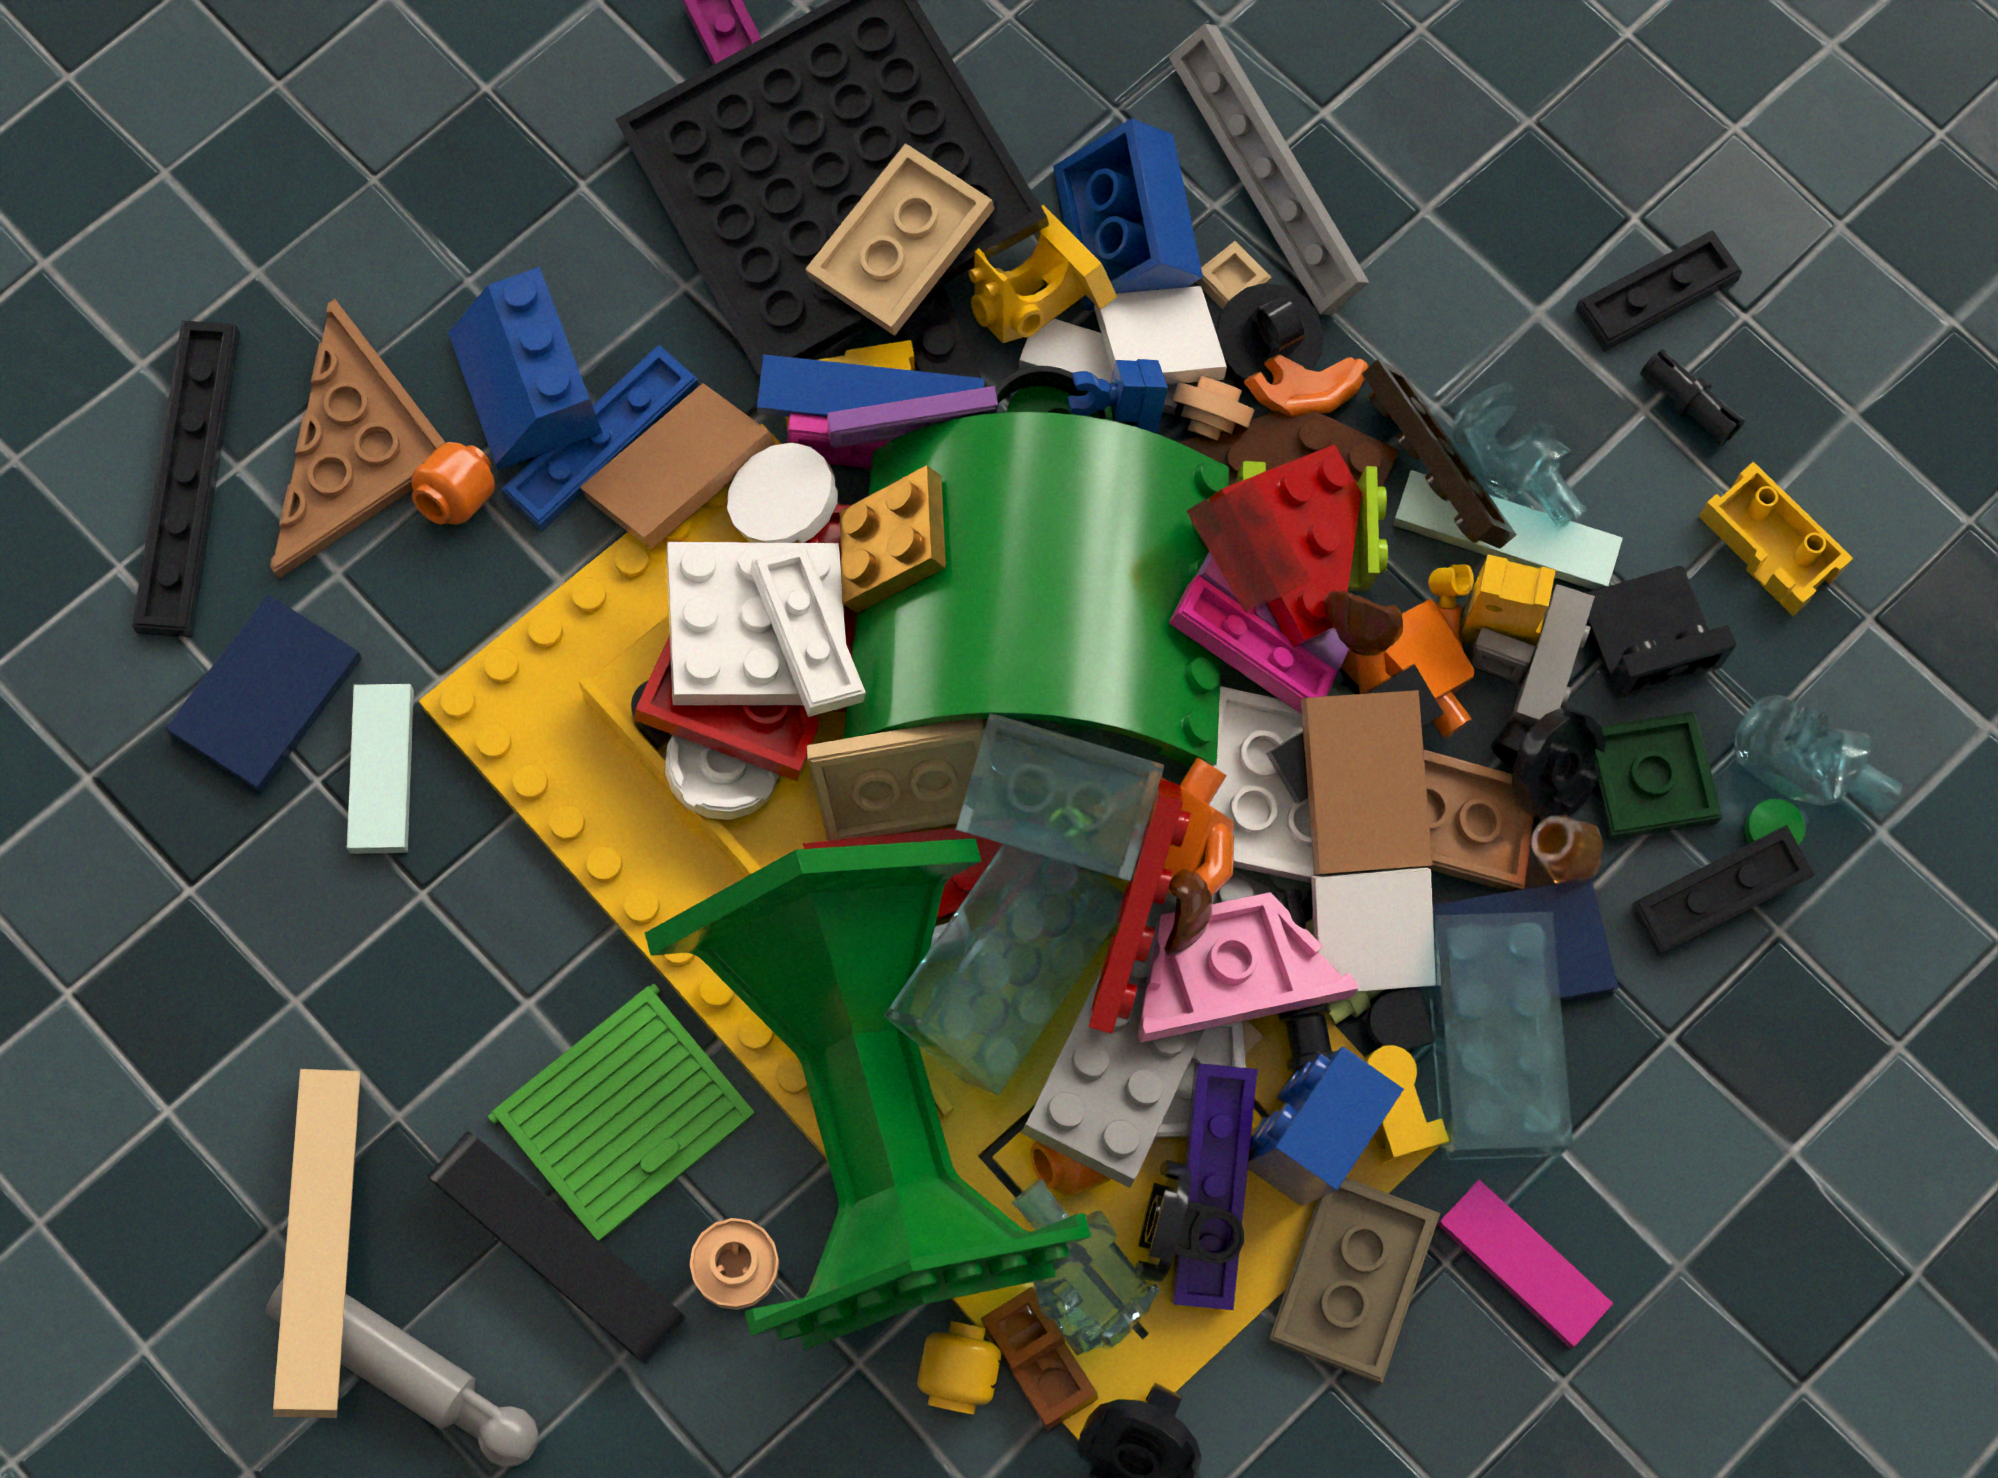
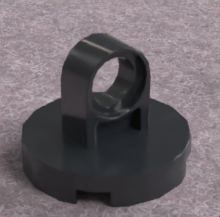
(1264, 324)
(1551, 761)
(1174, 1225)
(1140, 1439)

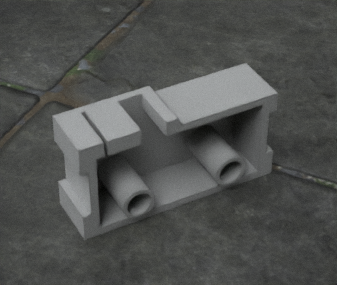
(1553, 659)

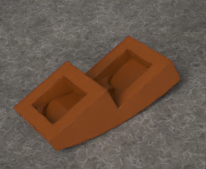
(1039, 1359)

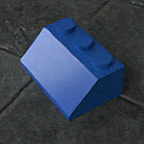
(1131, 209)
(522, 371)

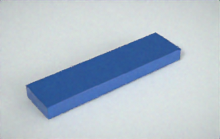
(826, 386)
(624, 414)

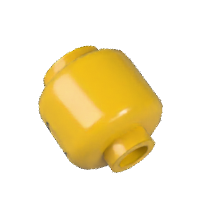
(959, 1368)

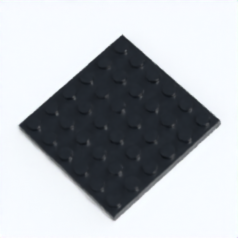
(788, 139)

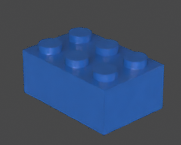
(1322, 1126)

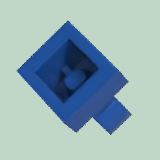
(1134, 393)

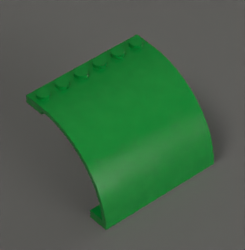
(1053, 585)

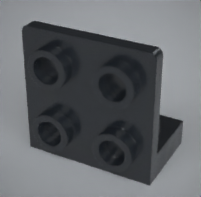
(1654, 632)

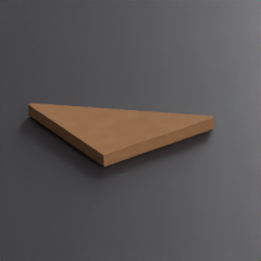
(352, 445)

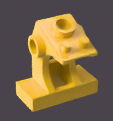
(1060, 262)

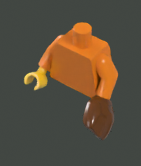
(1427, 635)
(1203, 859)

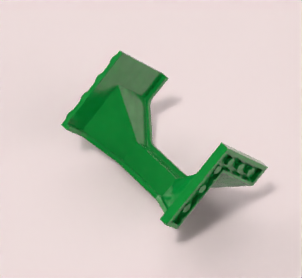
(820, 958)

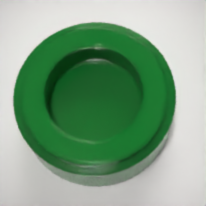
(1772, 815)

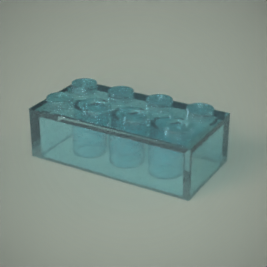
(1005, 964)
(1499, 1037)

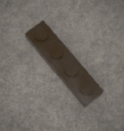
(1448, 471)

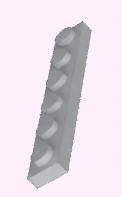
(1268, 170)

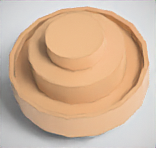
(1212, 407)
(734, 1263)

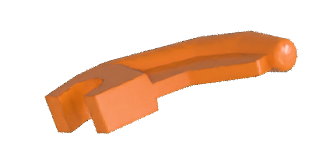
(1302, 391)

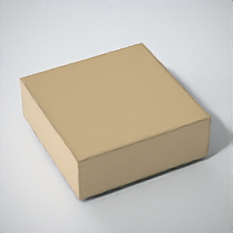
(1231, 273)

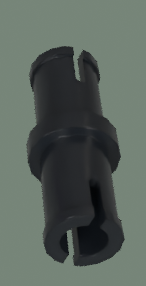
(1692, 397)

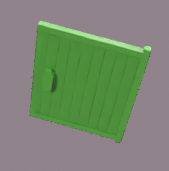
(623, 1113)

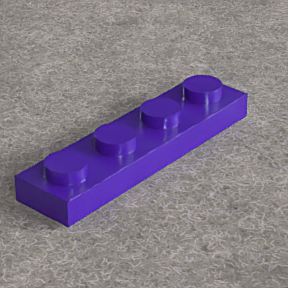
(1219, 1165)

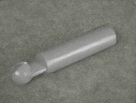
(427, 1383)

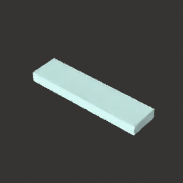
(1575, 552)

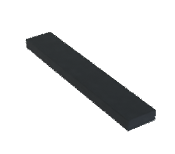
(186, 479)

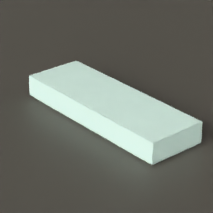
(380, 769)

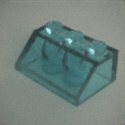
(1060, 797)

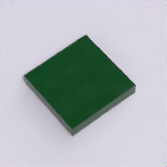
(1655, 777)

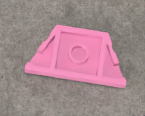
(1239, 970)

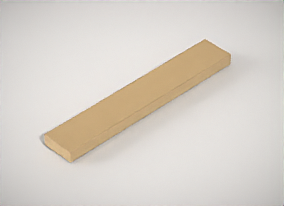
(317, 1245)

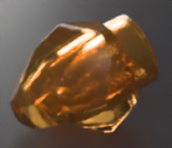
(1567, 848)

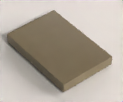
(1354, 1279)

